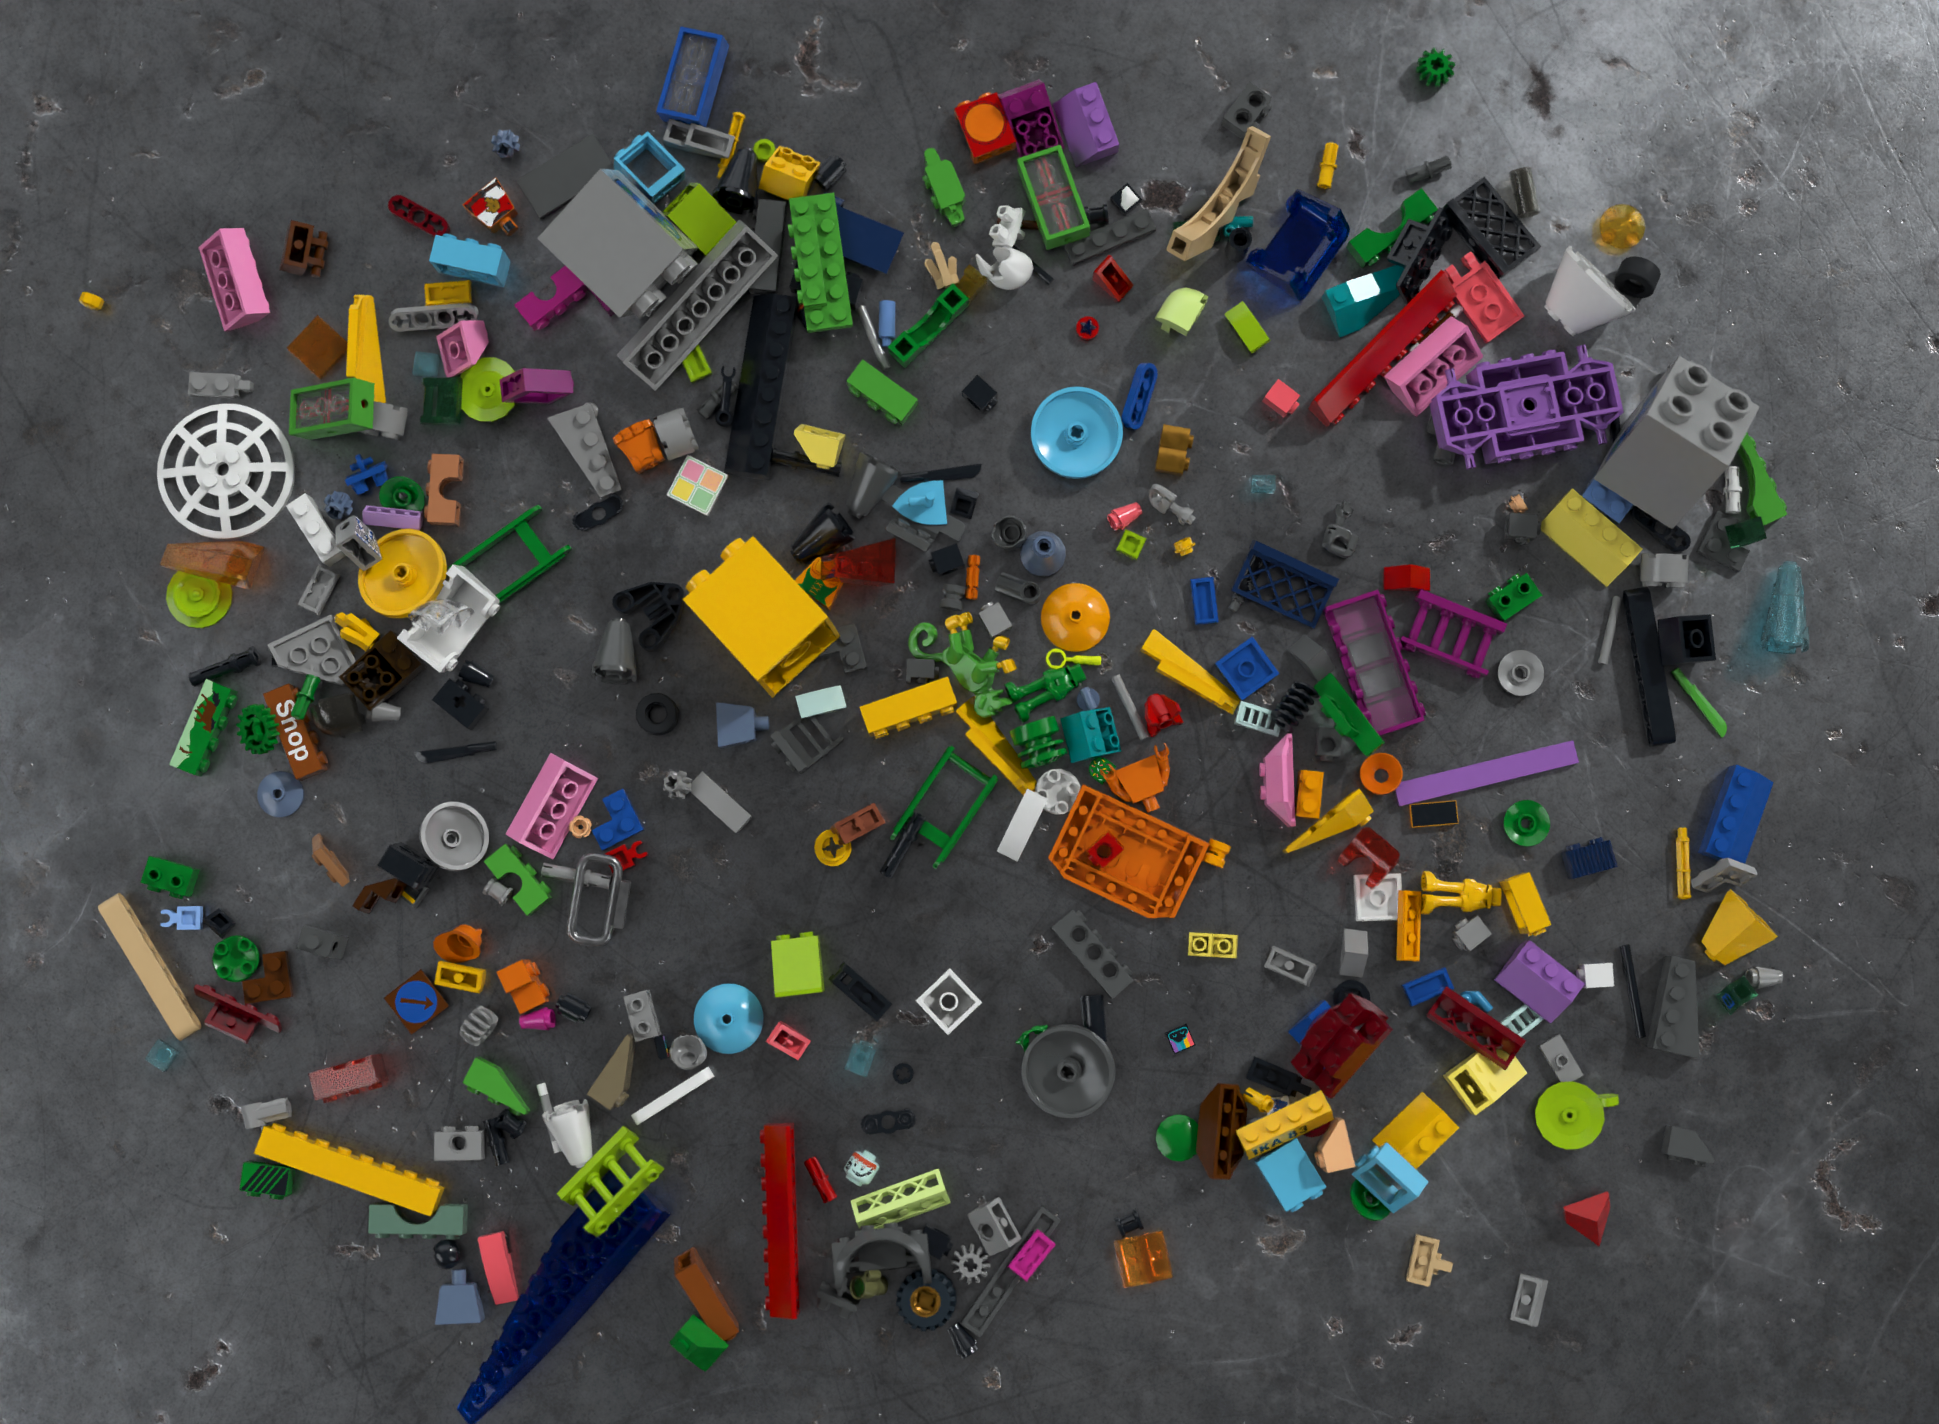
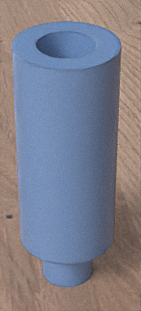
(887, 321)

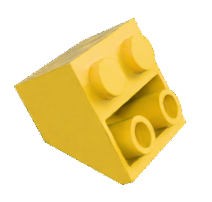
(788, 174)

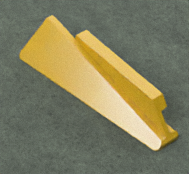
(363, 345)

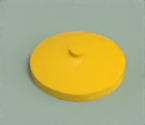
(407, 574)

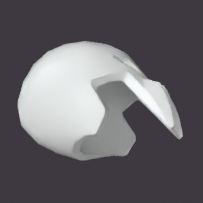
(1010, 270)

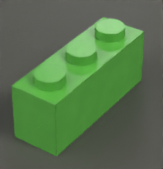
(881, 393)

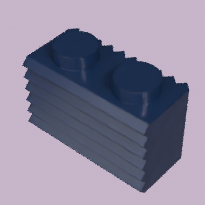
(1588, 859)

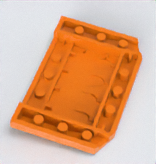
(1149, 872)

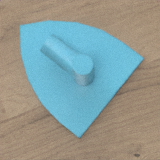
(923, 503)

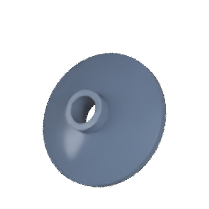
(291, 796)

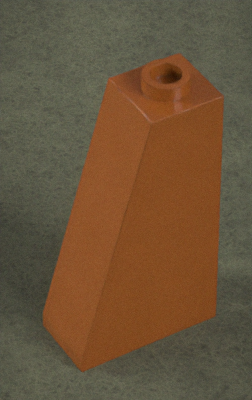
(705, 1294)

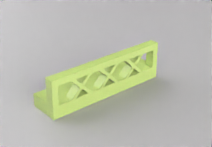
(901, 1206)

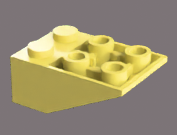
(1481, 1081)

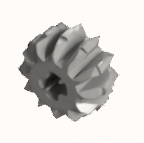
(478, 1026)
(963, 1268)

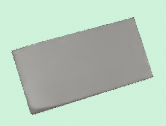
(1291, 966)

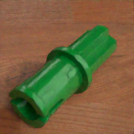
(305, 697)

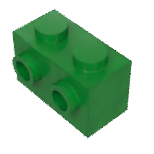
(1513, 597)
(169, 876)

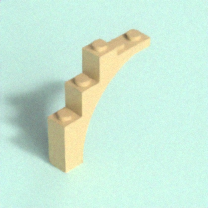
(1238, 184)

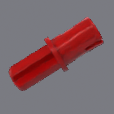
(820, 1180)

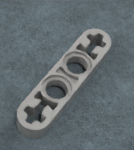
(433, 315)

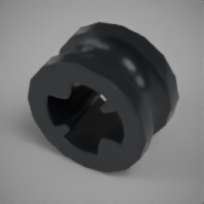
(900, 1066)

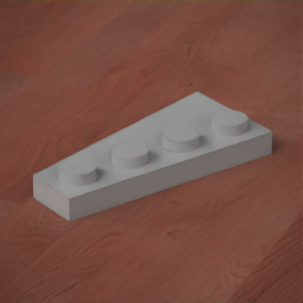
(586, 443)

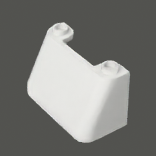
(444, 649)

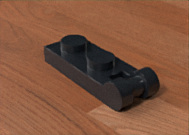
(861, 992)

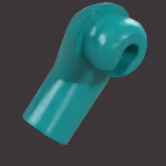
(1238, 222)

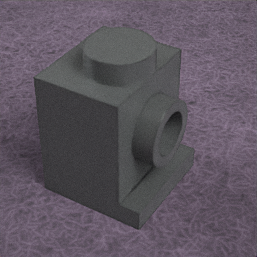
(921, 670)

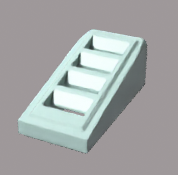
(1248, 724)
(1515, 1016)

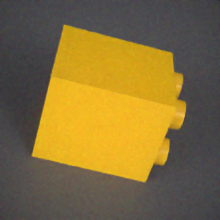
(760, 614)

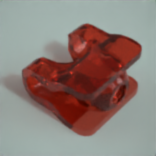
(1376, 850)

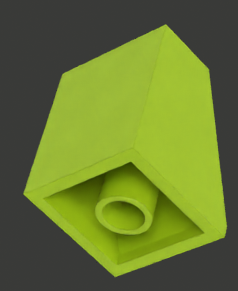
(699, 217)
(797, 965)

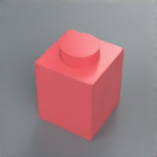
(1282, 399)

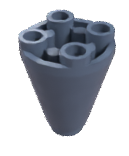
(1041, 562)

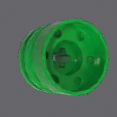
(1038, 742)

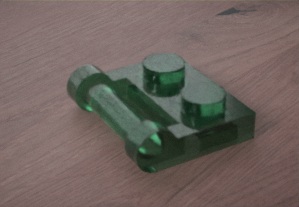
(448, 401)

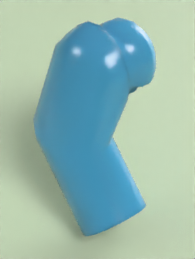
(1477, 999)

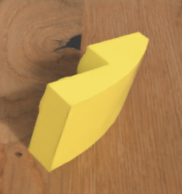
(1212, 945)

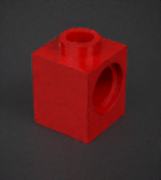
(1109, 840)

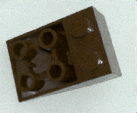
(382, 671)

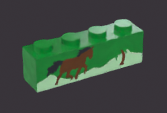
(204, 728)

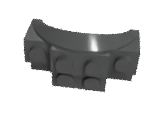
(881, 1251)

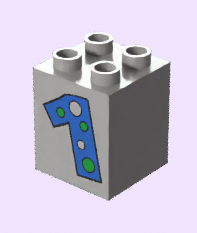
(620, 245)
(1677, 442)

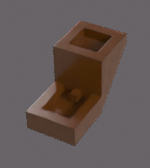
(388, 890)

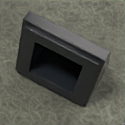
(964, 502)

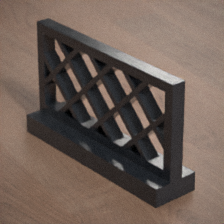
(1474, 236)

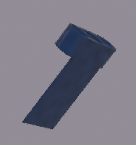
(866, 239)

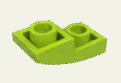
(1247, 327)

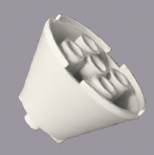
(1584, 295)

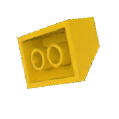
(1417, 1130)

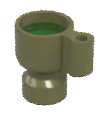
(868, 1285)

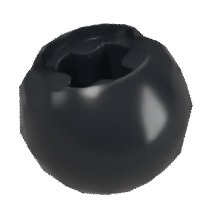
(446, 1254)

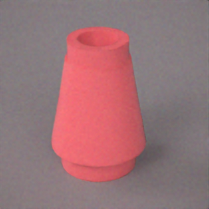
(1123, 516)

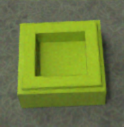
(1131, 544)

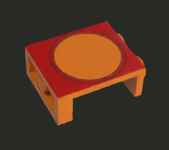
(985, 127)

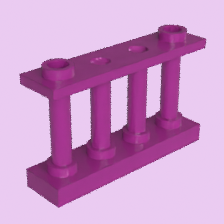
(1469, 618)

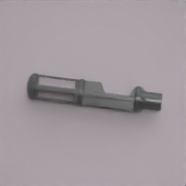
(1246, 584)

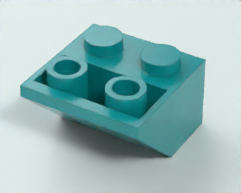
(1090, 734)

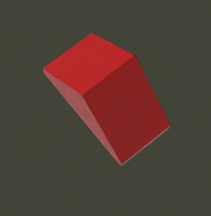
(1112, 278)
(1406, 578)

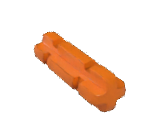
(972, 577)

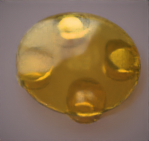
(1622, 226)

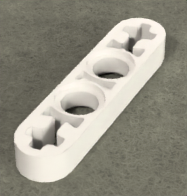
(672, 1095)

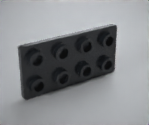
(1417, 250)

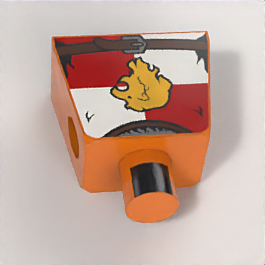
(493, 208)

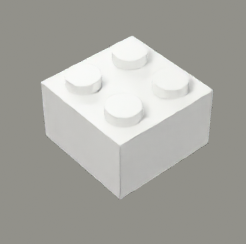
(948, 1001)

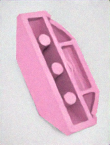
(1279, 781)

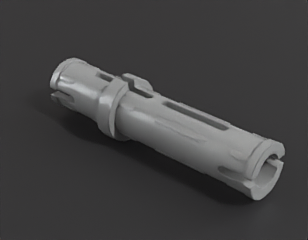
(568, 874)

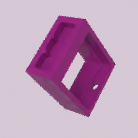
(536, 386)

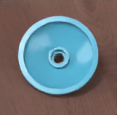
(745, 1014)

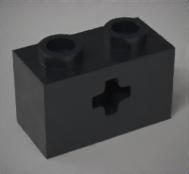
(448, 699)

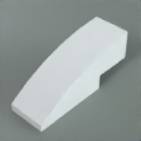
(1022, 825)

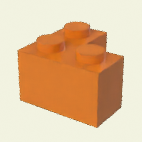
(524, 985)

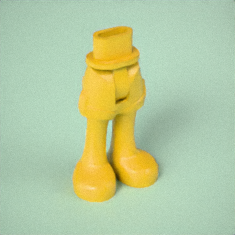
(1471, 894)

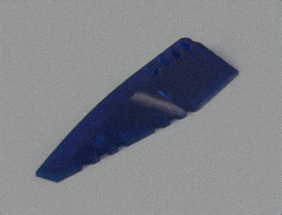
(561, 1292)

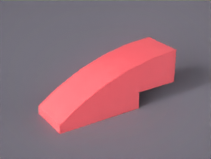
(498, 1267)

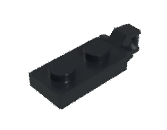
(1276, 1078)

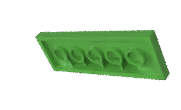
(819, 262)

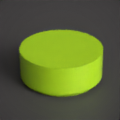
(764, 149)
(1609, 1100)

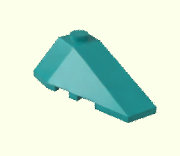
(1361, 299)

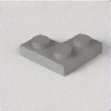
(1724, 871)

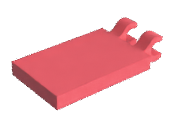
(1483, 298)

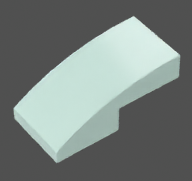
(820, 701)

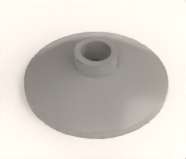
(1530, 666)

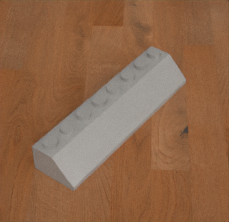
(697, 305)

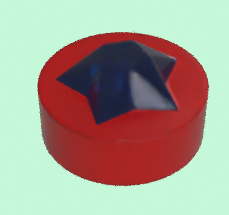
(1087, 328)

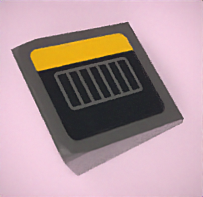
(414, 896)

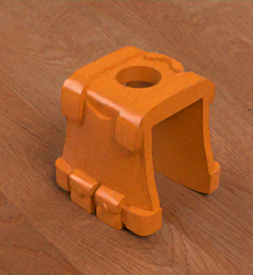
(640, 445)

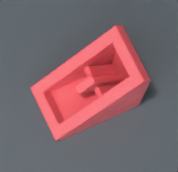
(788, 1040)

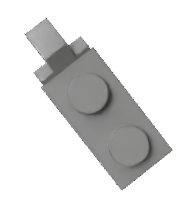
(217, 385)

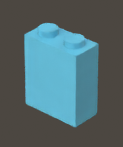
(1291, 1175)

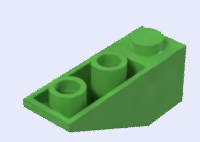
(493, 1082)

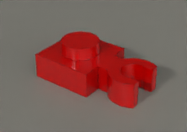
(627, 855)

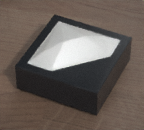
(1126, 199)

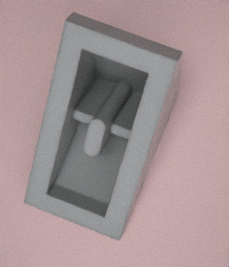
(1353, 953)

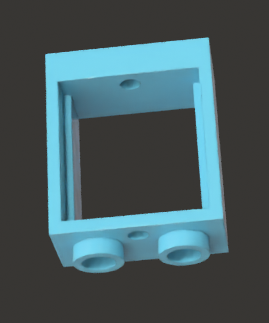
(664, 184)
(1398, 1168)

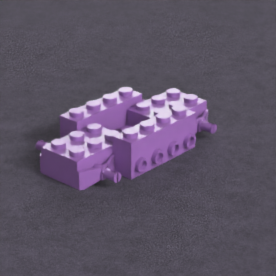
(1493, 415)

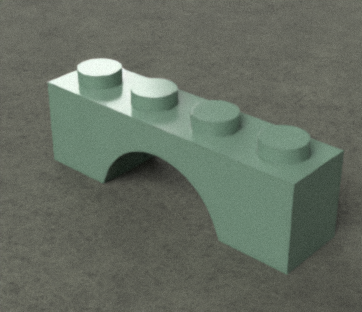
(389, 1219)

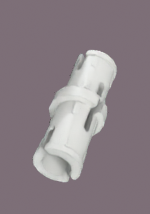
(1732, 490)

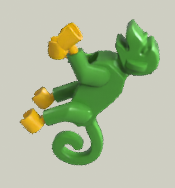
(970, 670)

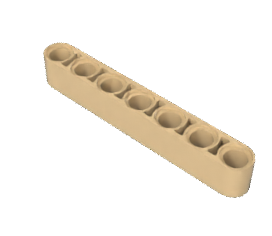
(149, 966)

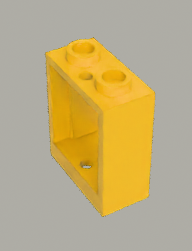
(1525, 904)

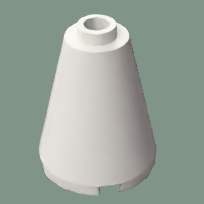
(572, 1130)

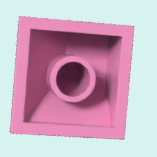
(462, 346)

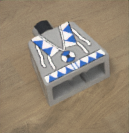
(352, 537)

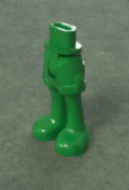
(1055, 681)

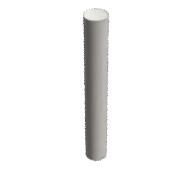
(872, 335)
(1610, 630)
(1129, 705)

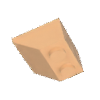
(1334, 1148)

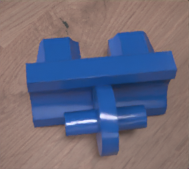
(357, 479)

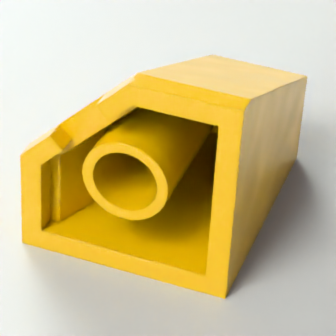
(1735, 930)

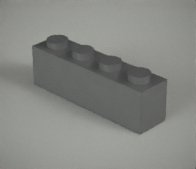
(770, 227)

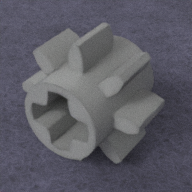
(677, 784)

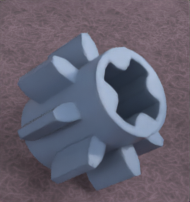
(505, 143)
(338, 505)

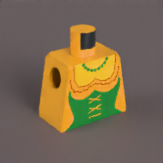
(820, 590)

